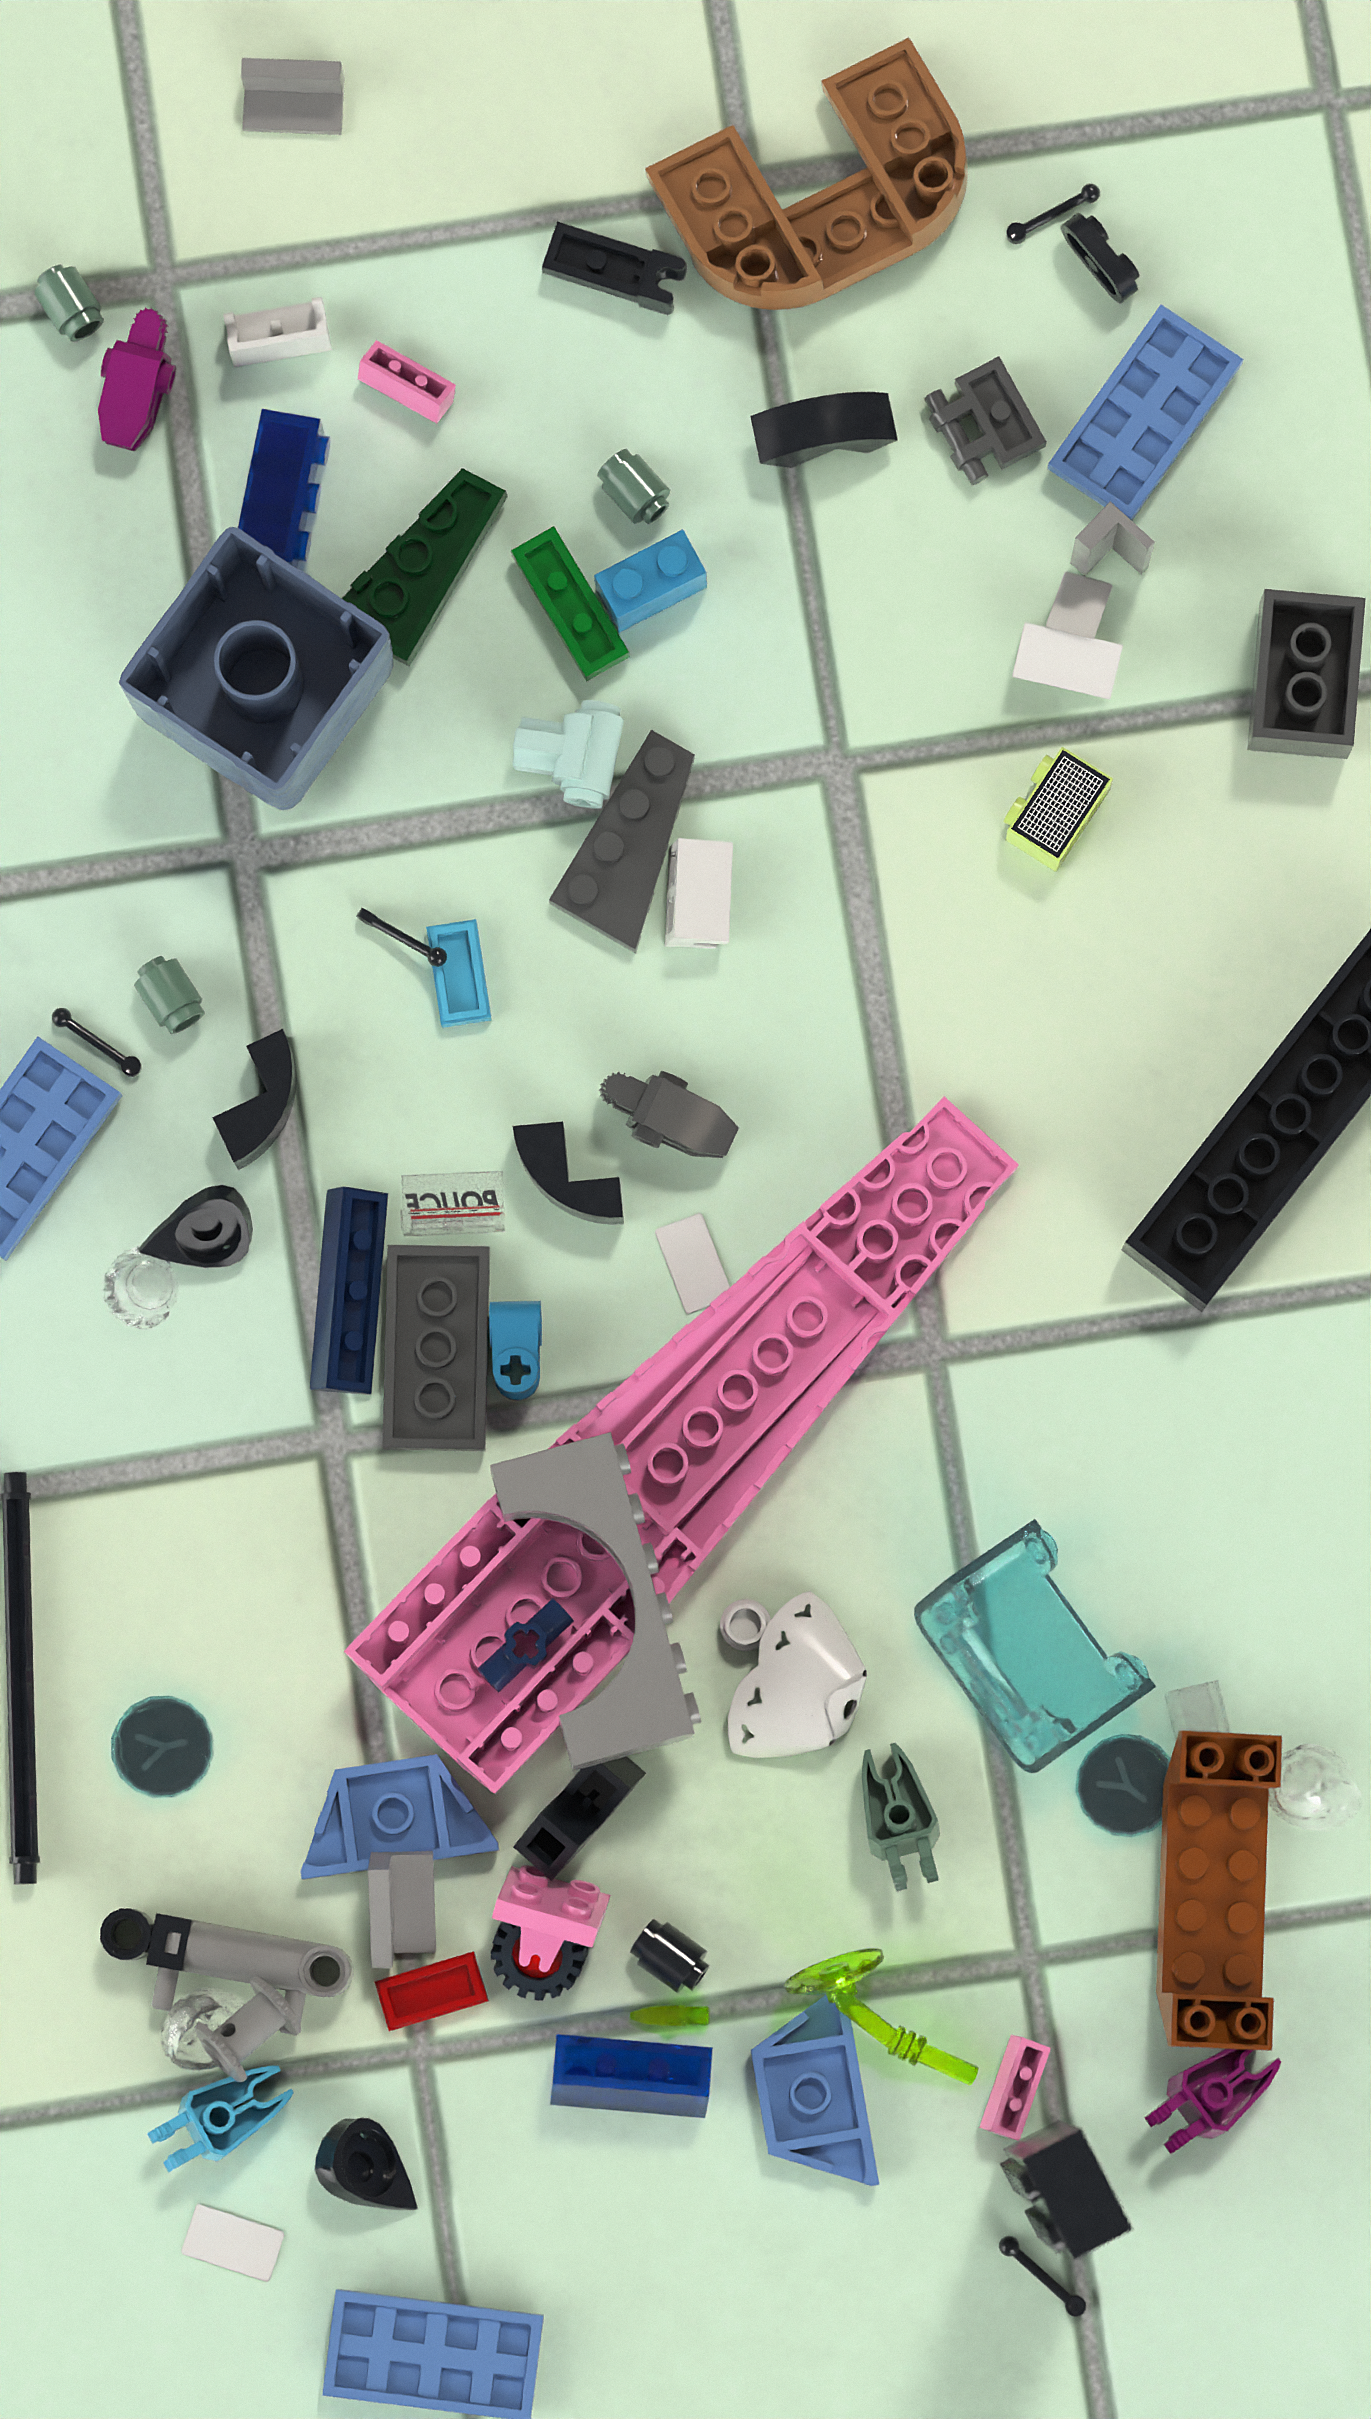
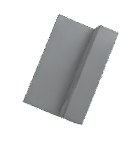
(292, 96)
(1108, 531)
(401, 1905)

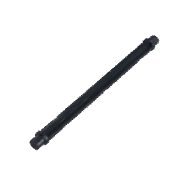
(20, 1678)

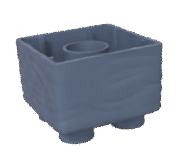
(258, 670)

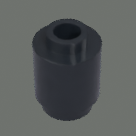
(670, 1956)

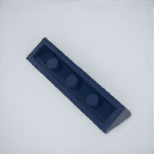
(348, 1291)

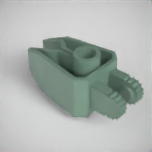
(901, 1823)

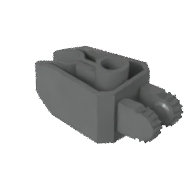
(670, 1114)

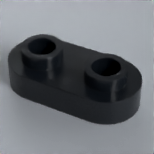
(1089, 243)

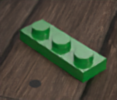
(570, 603)

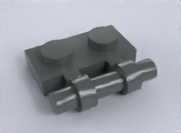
(999, 414)

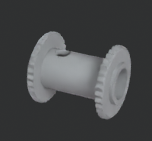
(248, 2028)

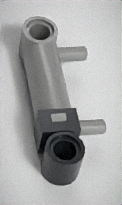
(224, 1953)

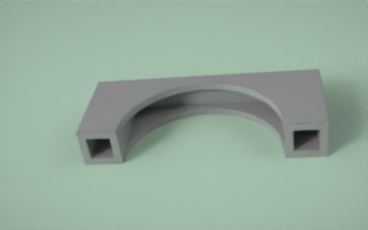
(587, 1490)

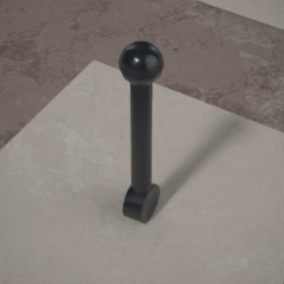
(1017, 232)
(436, 956)
(130, 1065)
(1074, 2304)

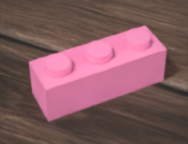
(406, 381)
(1015, 2087)

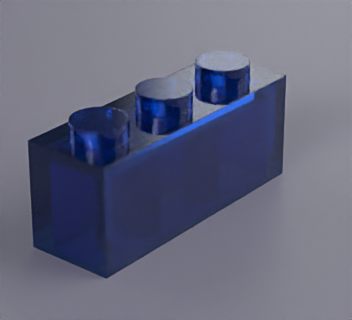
(283, 483)
(631, 2076)

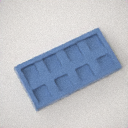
(1145, 413)
(45, 1124)
(433, 2355)

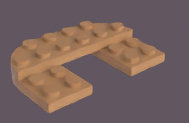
(844, 232)

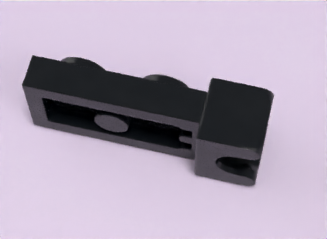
(613, 267)

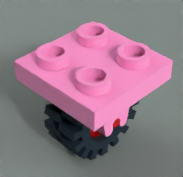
(544, 1930)

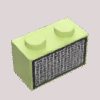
(1058, 807)

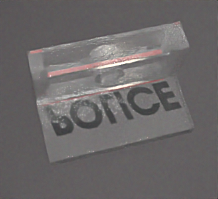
(452, 1203)

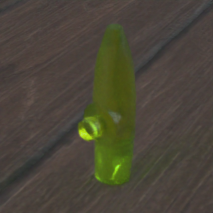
(672, 2015)

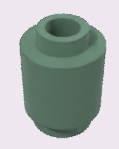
(68, 302)
(634, 487)
(169, 994)

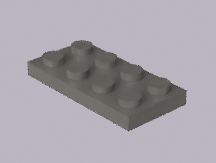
(436, 1348)

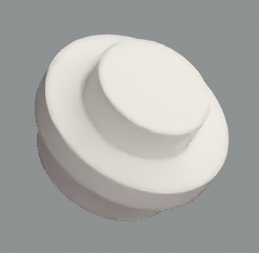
(744, 1624)

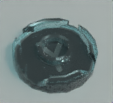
(162, 1746)
(1123, 1785)

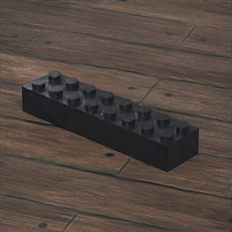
(1264, 1142)
(1067, 2189)

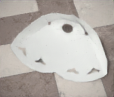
(799, 1685)

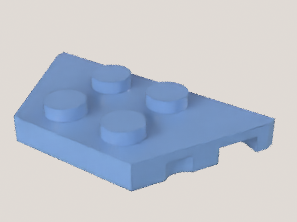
(394, 1809)
(815, 2095)

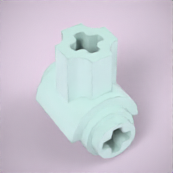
(575, 753)

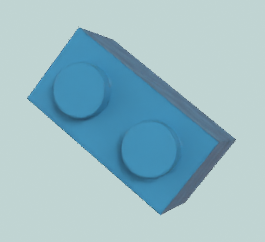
(650, 581)

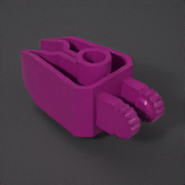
(135, 381)
(1212, 2096)

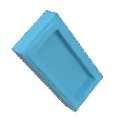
(462, 979)

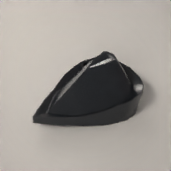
(202, 1228)
(365, 2168)

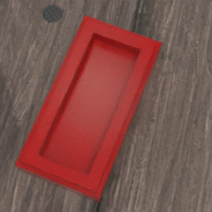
(431, 1991)

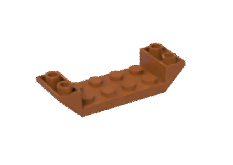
(1215, 1890)

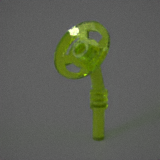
(837, 1980)

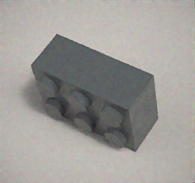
(1306, 674)

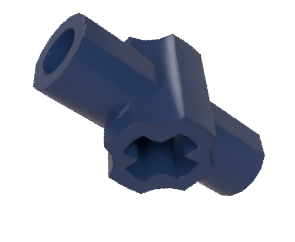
(545, 1625)

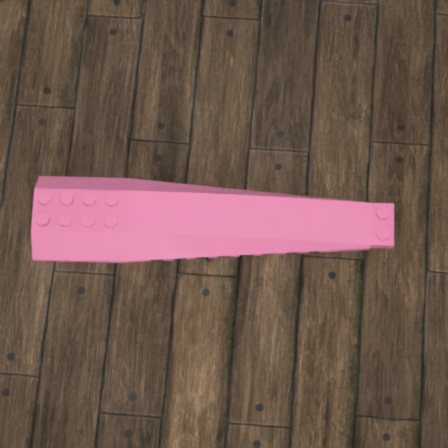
(701, 1440)

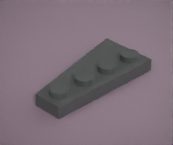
(623, 854)

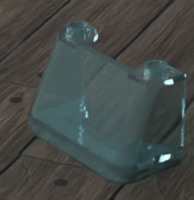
(1027, 1651)

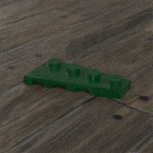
(426, 562)

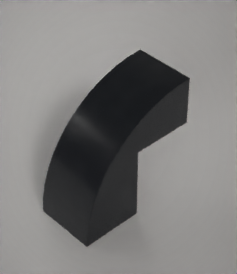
(821, 424)
(258, 1122)
(546, 1162)
(577, 1814)

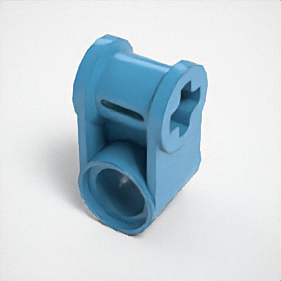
(516, 1339)

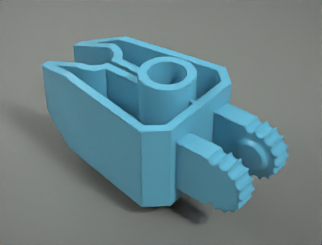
(212, 2120)

